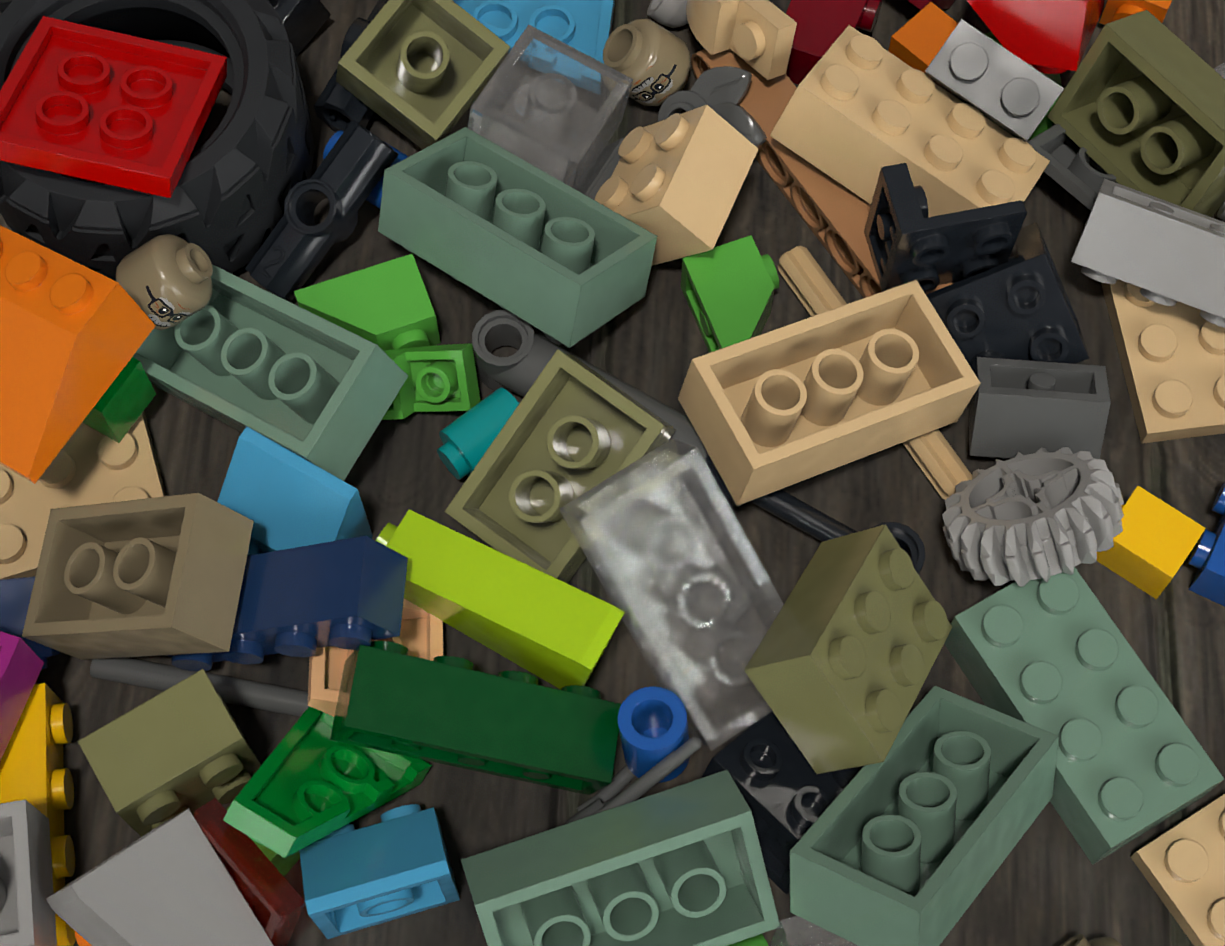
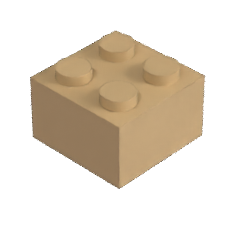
(680, 180)

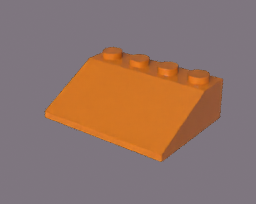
(60, 348)

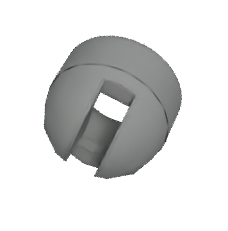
(668, 12)

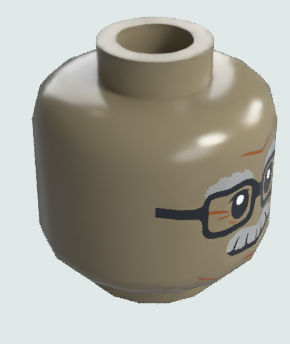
(649, 56)
(167, 279)

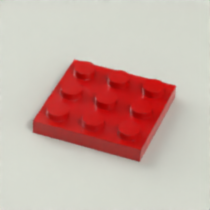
(107, 106)

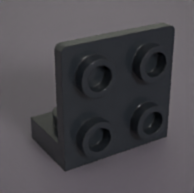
(936, 248)
(1014, 309)
(779, 789)

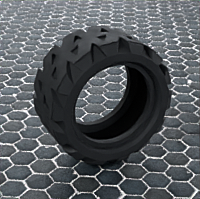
(230, 185)

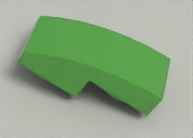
(436, 381)

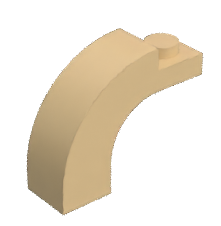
(749, 28)

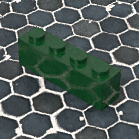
(476, 718)

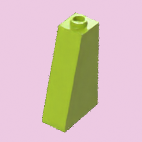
(502, 601)

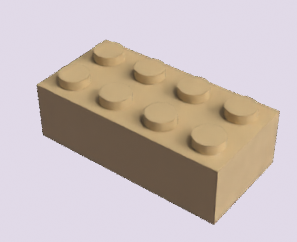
(875, 111)
(826, 391)

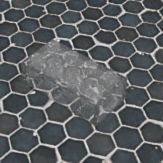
(684, 581)

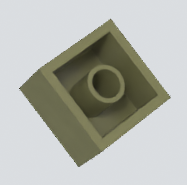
(421, 66)
(171, 755)

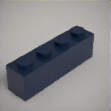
(313, 599)

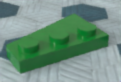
(317, 786)

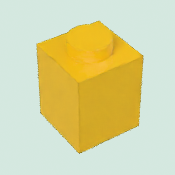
(1151, 543)

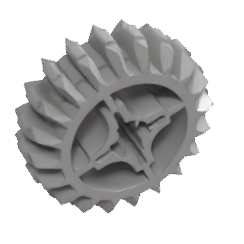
(1033, 516)

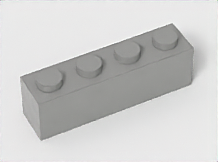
(1157, 248)

